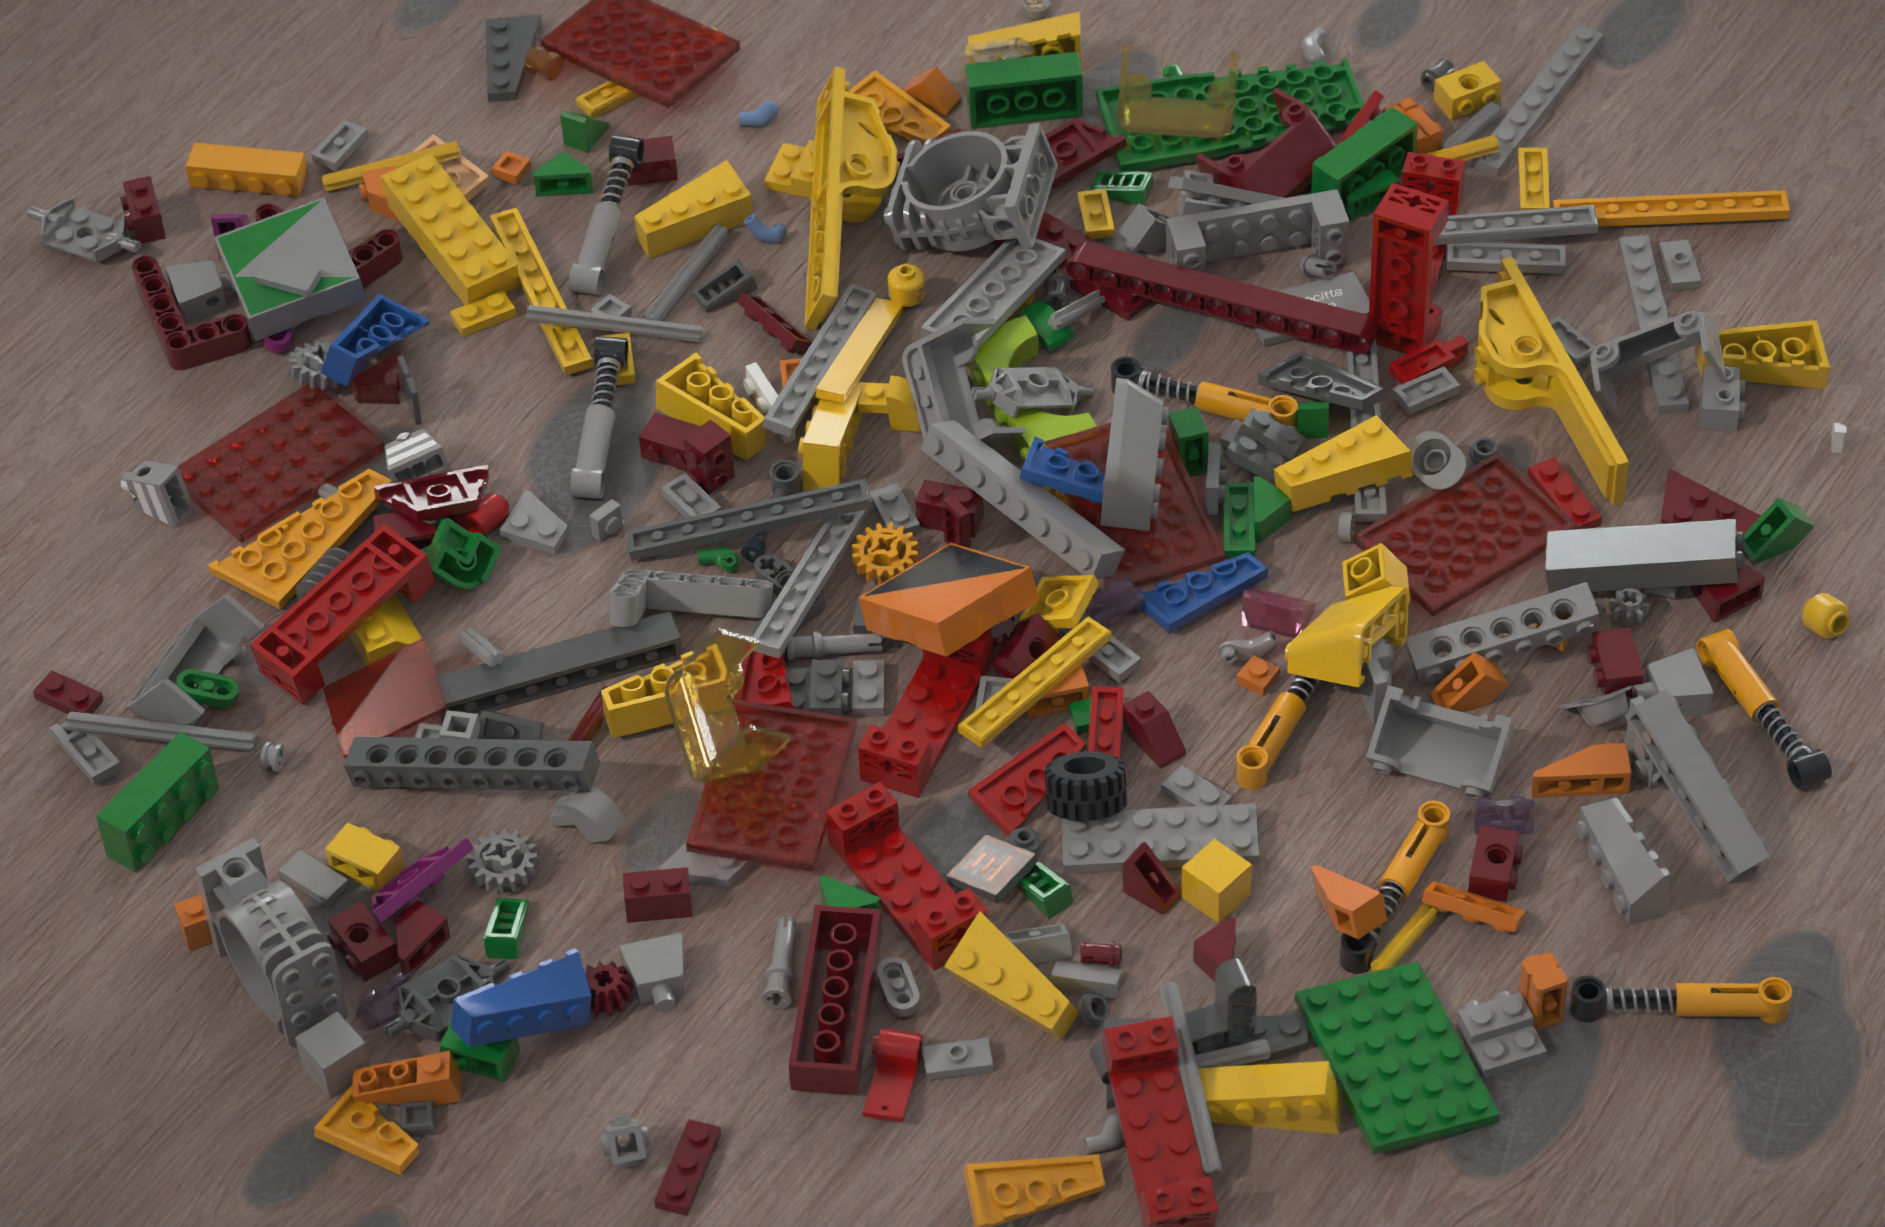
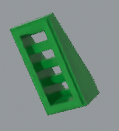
(1131, 186)
(1369, 194)
(1049, 894)
(506, 931)

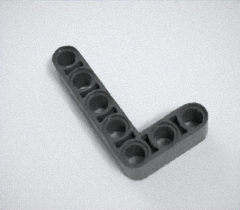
(1216, 1025)

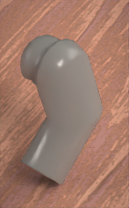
(1108, 1139)

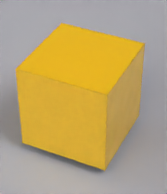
(1373, 571)
(1216, 880)

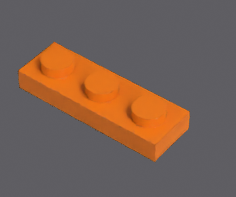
(1473, 907)

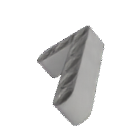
(686, 592)

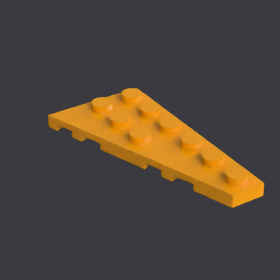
(290, 548)

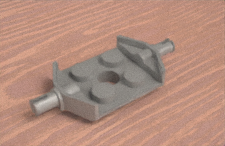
(66, 223)
(1031, 389)

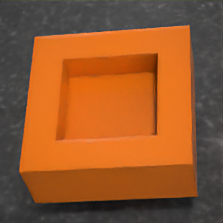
(511, 167)
(1258, 675)

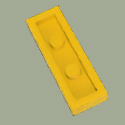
(1533, 178)

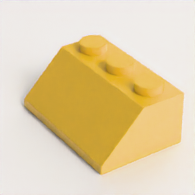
(384, 632)

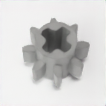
(1629, 607)

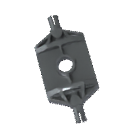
(429, 1011)

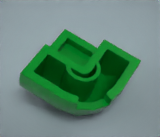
(461, 557)

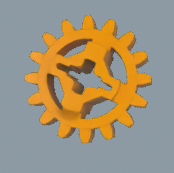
(884, 552)

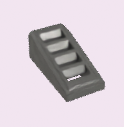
(726, 276)

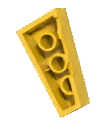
(694, 211)
(1775, 354)
(697, 395)

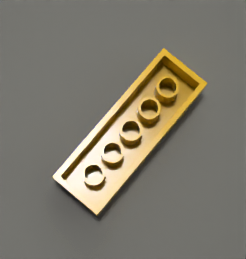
(449, 230)

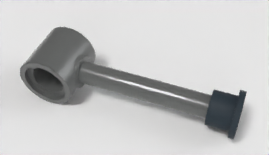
(785, 481)

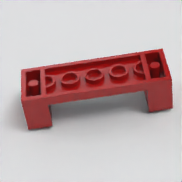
(1438, 178)
(1401, 268)
(336, 607)
(925, 718)
(890, 866)
(1157, 1125)

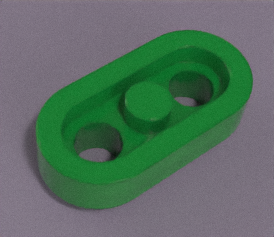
(209, 688)

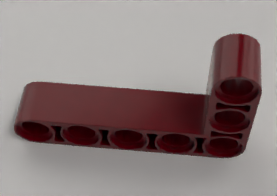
(371, 257)
(183, 345)

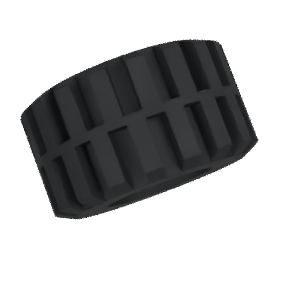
(1085, 786)

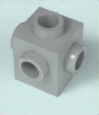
(633, 1150)

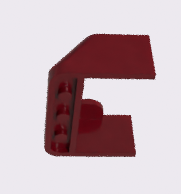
(1286, 163)

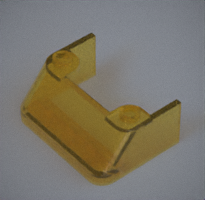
(1173, 116)
(705, 716)

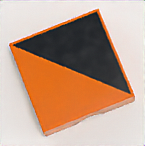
(948, 599)

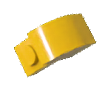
(893, 400)

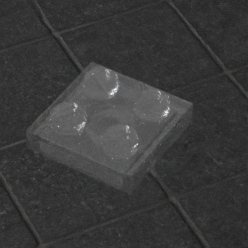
(1001, 49)

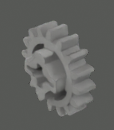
(307, 365)
(502, 860)

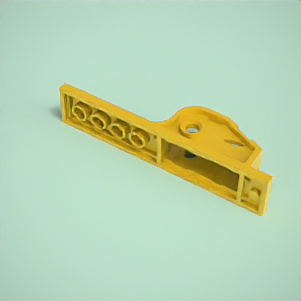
(844, 163)
(1521, 343)

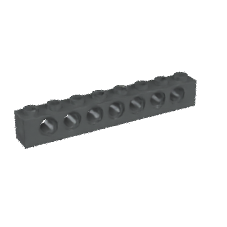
(472, 763)

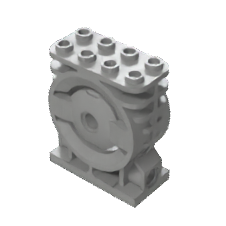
(971, 190)
(270, 941)

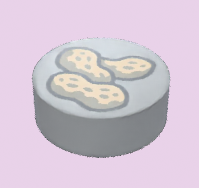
(1036, 8)
(1346, 527)

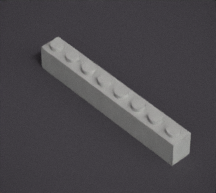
(1022, 501)

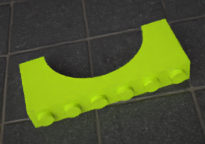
(1009, 348)

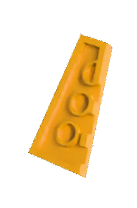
(900, 111)
(1024, 1187)

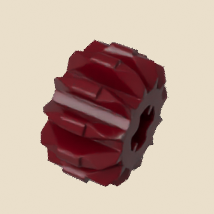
(609, 987)

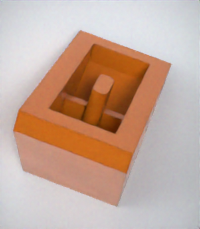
(934, 92)

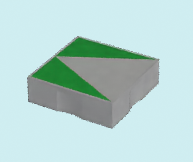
(296, 235)

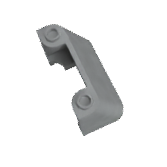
(1439, 744)

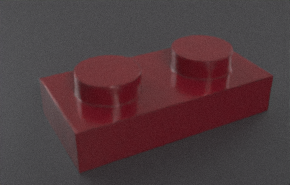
(67, 694)

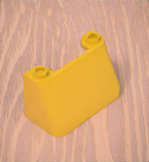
(1344, 636)

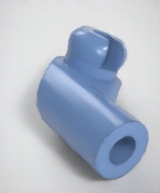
(761, 116)
(765, 234)

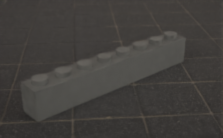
(562, 666)

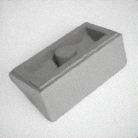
(1042, 943)
(1086, 979)

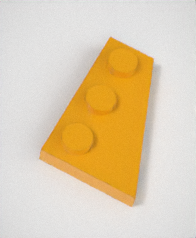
(365, 1133)

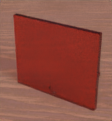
(385, 696)

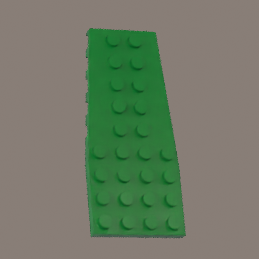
(1256, 122)

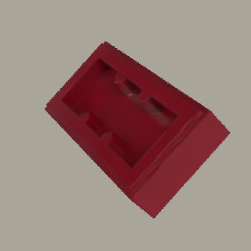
(956, 522)

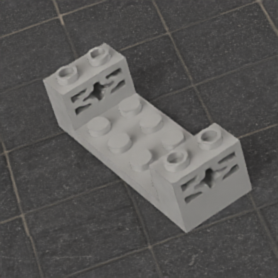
(1260, 228)

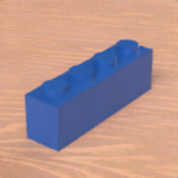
(367, 336)
(525, 1004)

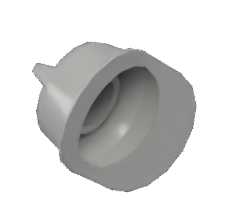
(1436, 460)
(1602, 711)

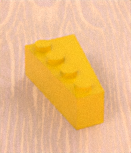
(1046, 36)
(829, 441)
(1343, 464)
(639, 701)
(1003, 974)
(1274, 1096)

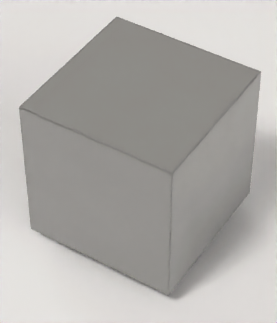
(332, 1053)

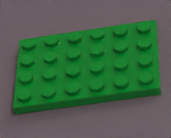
(1396, 1057)

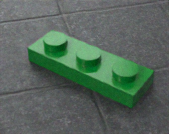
(1239, 519)

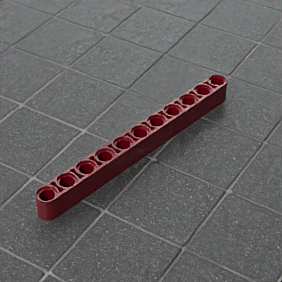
(1223, 297)

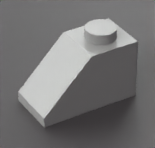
(1145, 230)

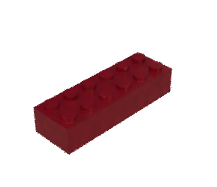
(835, 1000)

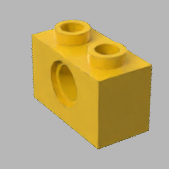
(1467, 90)

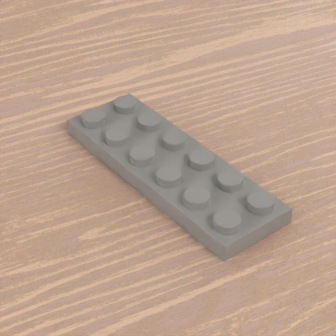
(998, 286)
(1170, 832)

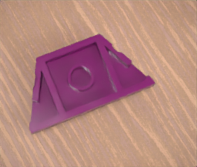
(423, 872)

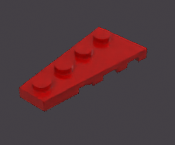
(1019, 785)

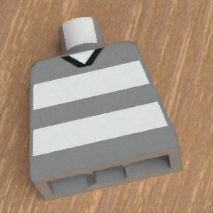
(415, 456)
(159, 492)

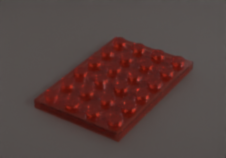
(641, 47)
(277, 461)
(1467, 532)
(1176, 540)
(780, 809)

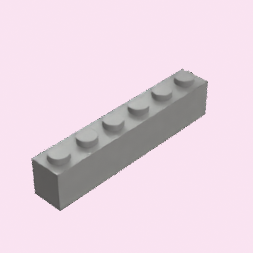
(1697, 785)

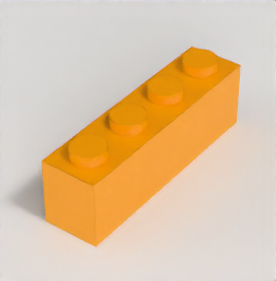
(246, 169)

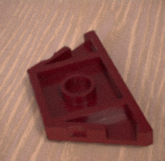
(1080, 147)
(436, 494)
(1693, 502)

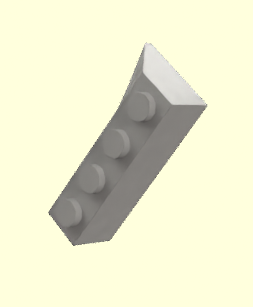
(1623, 859)

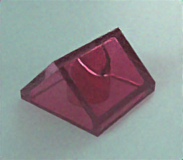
(1275, 612)

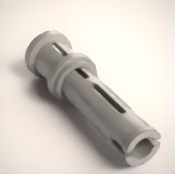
(817, 645)
(779, 973)

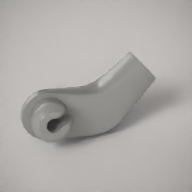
(1311, 45)
(1244, 649)

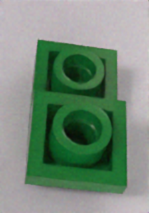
(1038, 315)

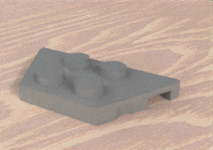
(708, 868)

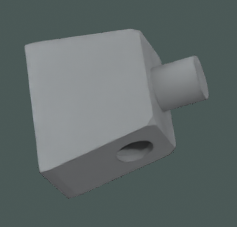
(198, 289)
(1684, 681)
(656, 969)

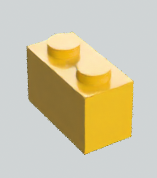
(364, 857)

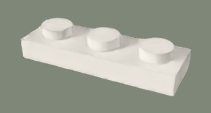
(764, 394)

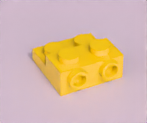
(792, 170)
(1063, 599)

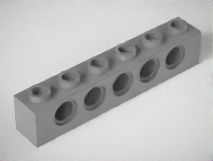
(1513, 619)

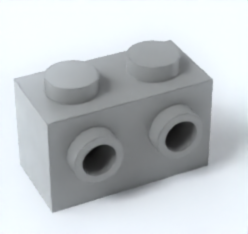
(1721, 400)

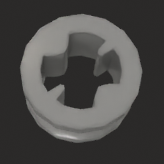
(272, 756)

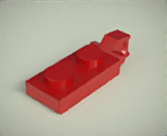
(1429, 358)

